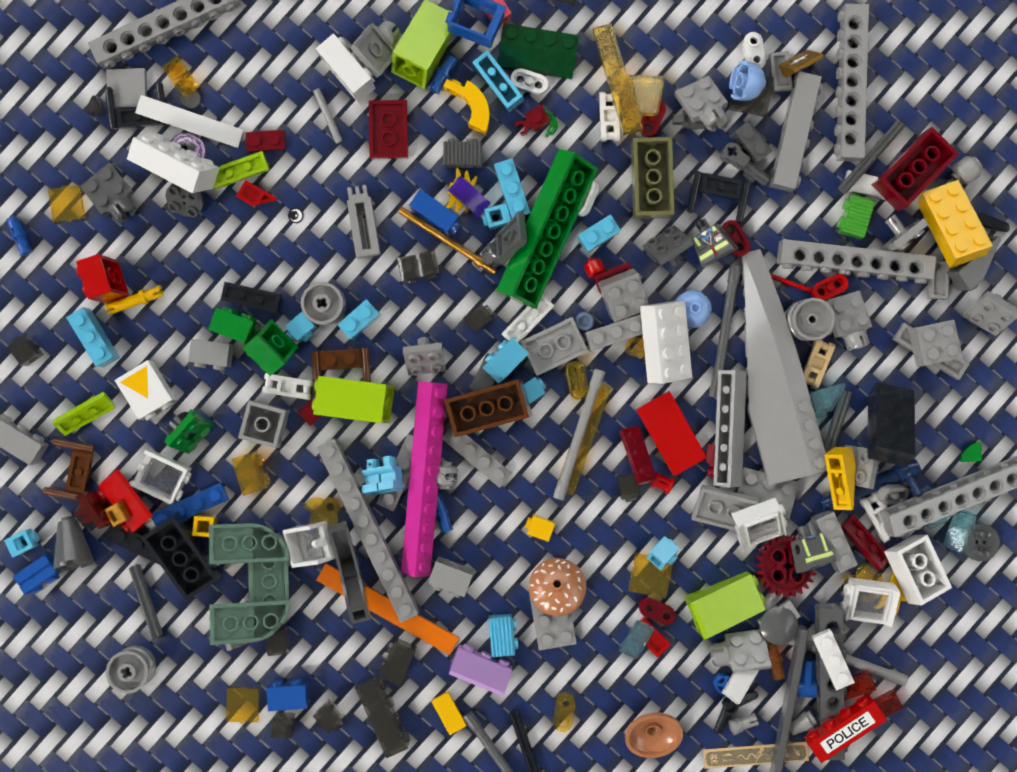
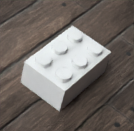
(346, 67)
(918, 569)

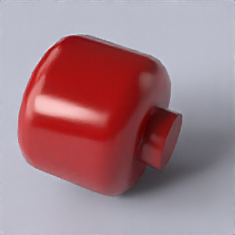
(593, 266)

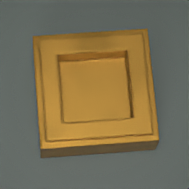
(117, 513)

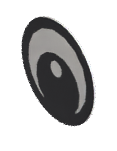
(295, 215)

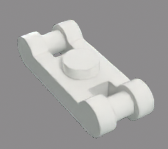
(608, 118)
(287, 386)
(874, 514)

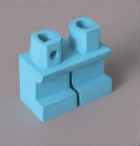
(382, 479)

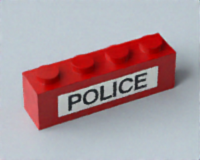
(844, 728)

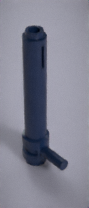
(896, 474)

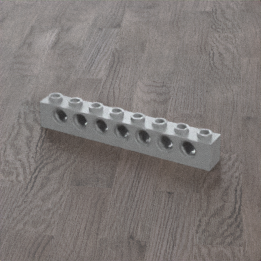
(859, 16)
(154, 21)
(924, 264)
(985, 483)

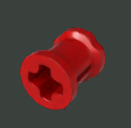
(669, 483)

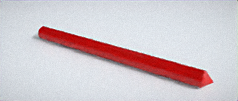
(794, 284)

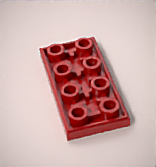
(671, 433)

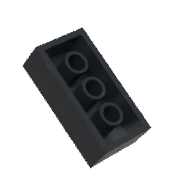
(891, 424)
(181, 555)

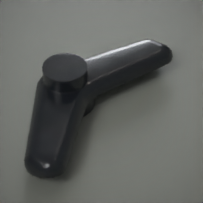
(993, 223)
(730, 708)

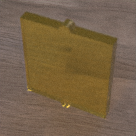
(66, 203)
(242, 704)

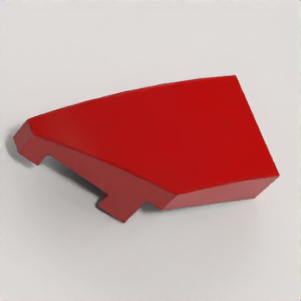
(253, 195)

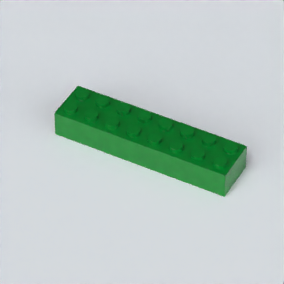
(548, 228)

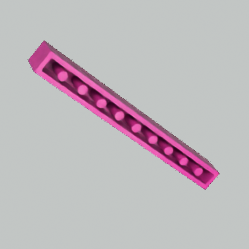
(422, 480)

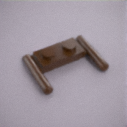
(341, 360)
(78, 471)

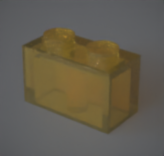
(250, 473)

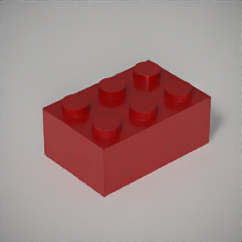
(102, 279)

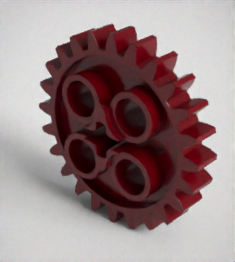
(768, 566)

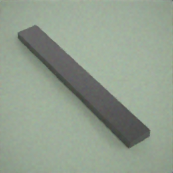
(789, 699)

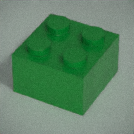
(230, 324)
(270, 347)

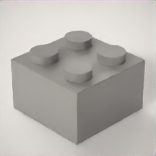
(623, 295)
(935, 343)
(264, 424)
(450, 577)

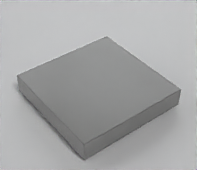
(127, 86)

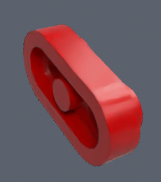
(827, 287)

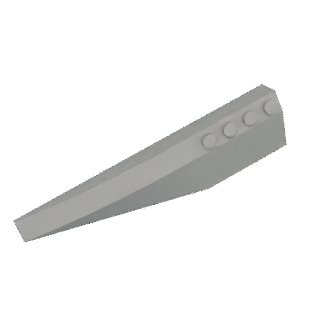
(776, 383)

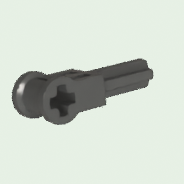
(742, 162)

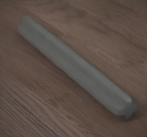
(871, 157)

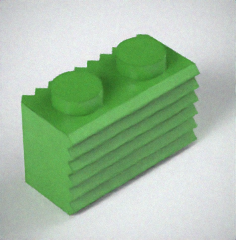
(855, 217)

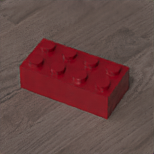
(915, 169)

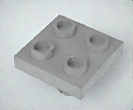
(902, 233)
(991, 313)
(424, 358)
(865, 468)

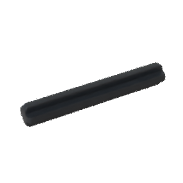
(524, 741)

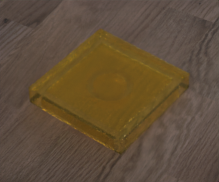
(646, 93)
(647, 578)

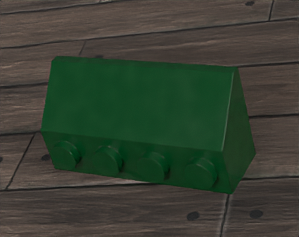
(538, 50)

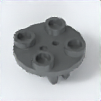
(183, 201)
(980, 551)

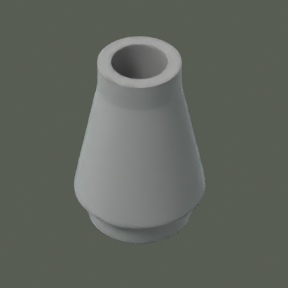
(803, 723)

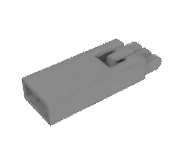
(363, 230)

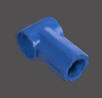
(807, 683)

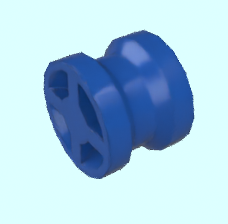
(719, 678)

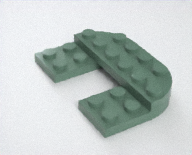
(267, 583)

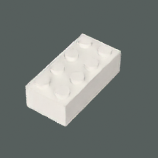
(173, 162)
(666, 342)

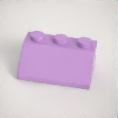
(481, 669)

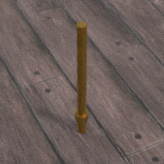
(477, 259)

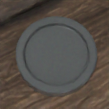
(191, 101)

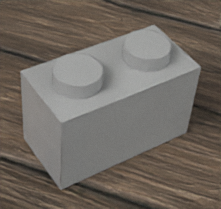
(210, 353)

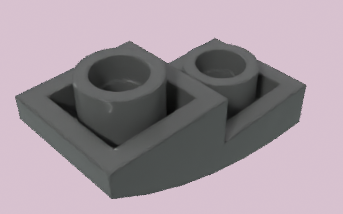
(482, 378)

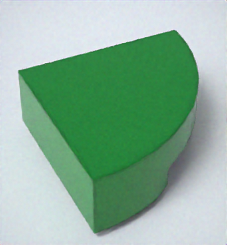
(972, 453)

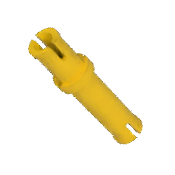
(142, 297)

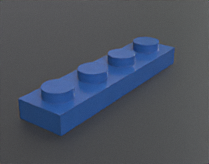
(194, 504)

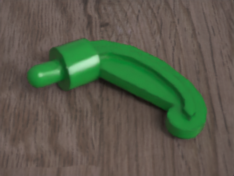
(553, 124)

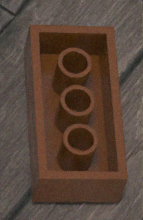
(488, 407)

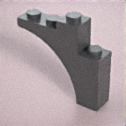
(349, 572)

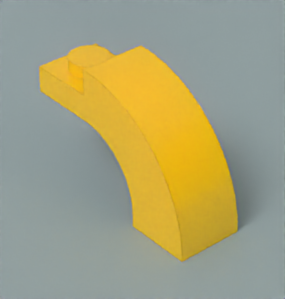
(475, 99)

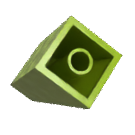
(422, 45)
(353, 399)
(725, 604)

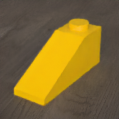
(841, 476)

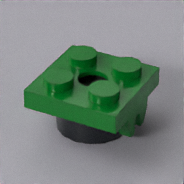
(187, 431)

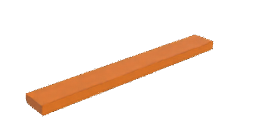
(382, 606)

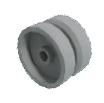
(312, 304)
(821, 318)
(131, 669)

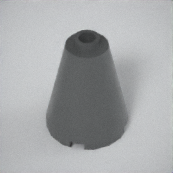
(71, 546)

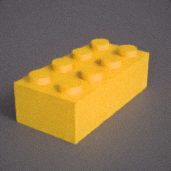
(954, 224)

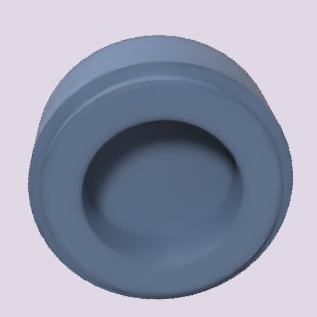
(584, 321)

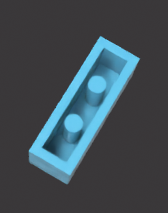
(498, 81)
(511, 188)
(93, 337)

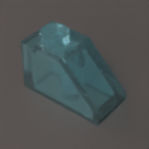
(825, 399)

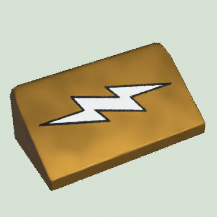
(799, 62)

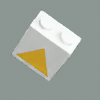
(146, 390)

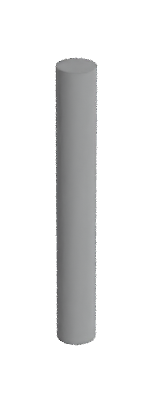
(328, 116)

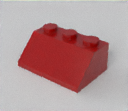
(117, 489)

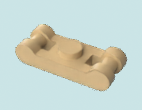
(817, 362)

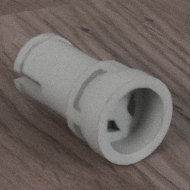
(738, 725)

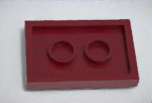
(388, 129)

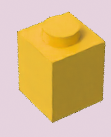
(201, 525)
(539, 527)

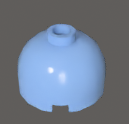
(747, 81)
(697, 308)

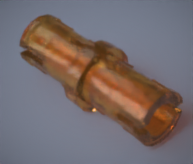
(776, 661)

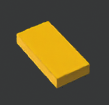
(449, 713)

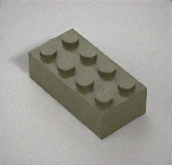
(652, 178)

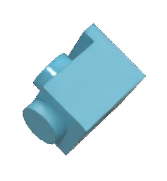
(500, 210)
(17, 545)

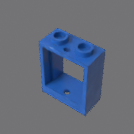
(484, 5)
(435, 213)

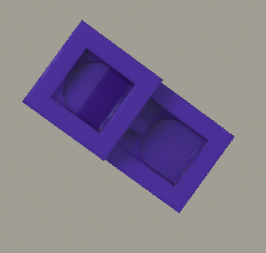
(469, 196)

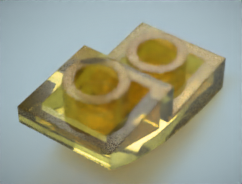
(181, 76)

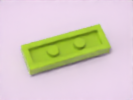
(241, 169)
(83, 413)

